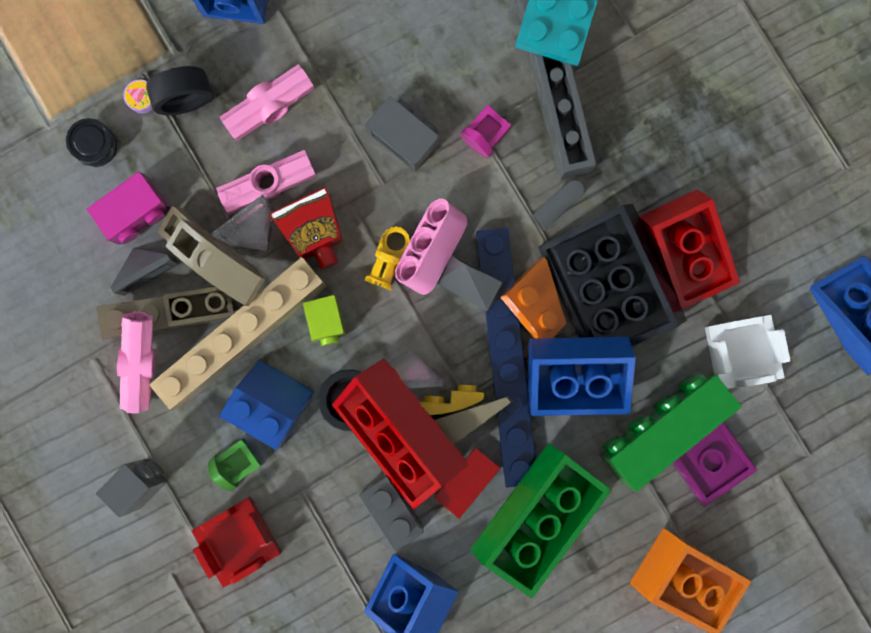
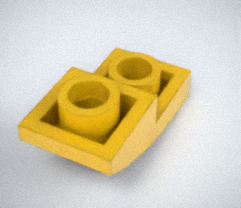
(461, 399)

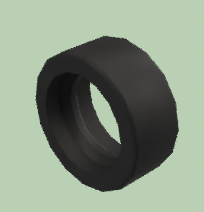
(179, 90)
(325, 397)

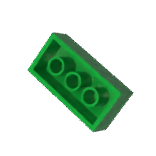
(669, 430)
(539, 521)

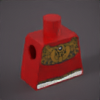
(311, 227)

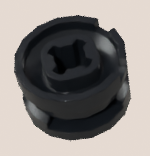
(91, 142)

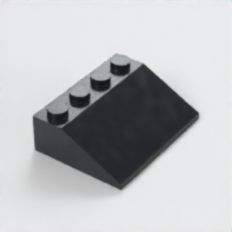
(613, 279)

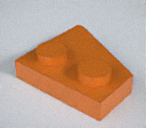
(536, 301)

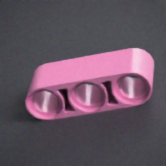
(431, 247)

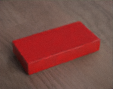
(468, 484)

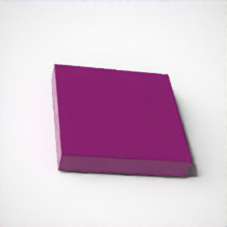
(714, 465)

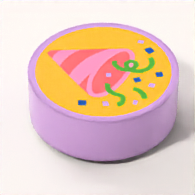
(136, 96)

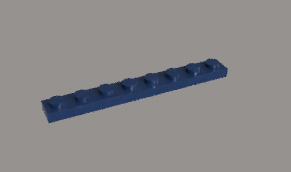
(507, 360)

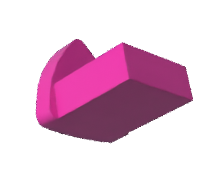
(485, 131)

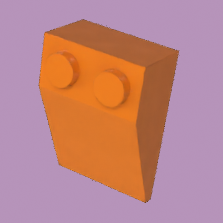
(689, 583)

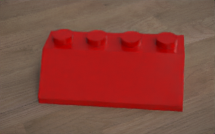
(399, 433)

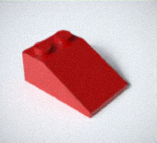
(691, 247)

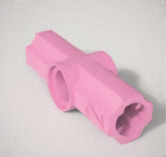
(267, 102)
(286, 174)
(136, 361)

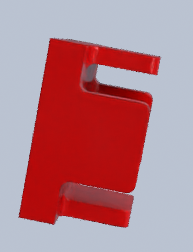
(234, 543)

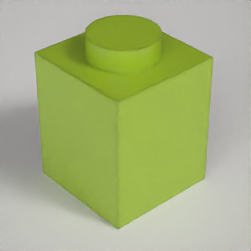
(325, 320)

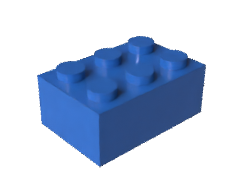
(580, 376)

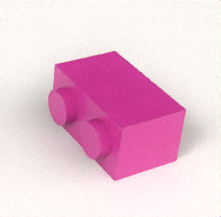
(128, 209)

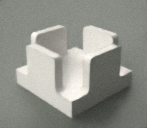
(747, 351)

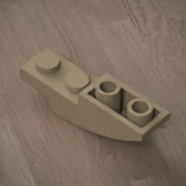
(209, 257)
(168, 311)

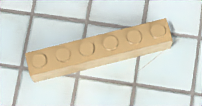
(237, 335)

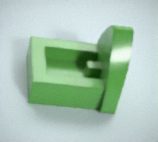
(233, 465)

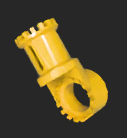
(387, 256)

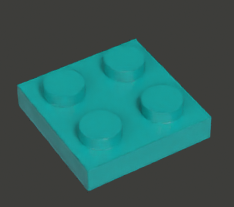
(556, 28)

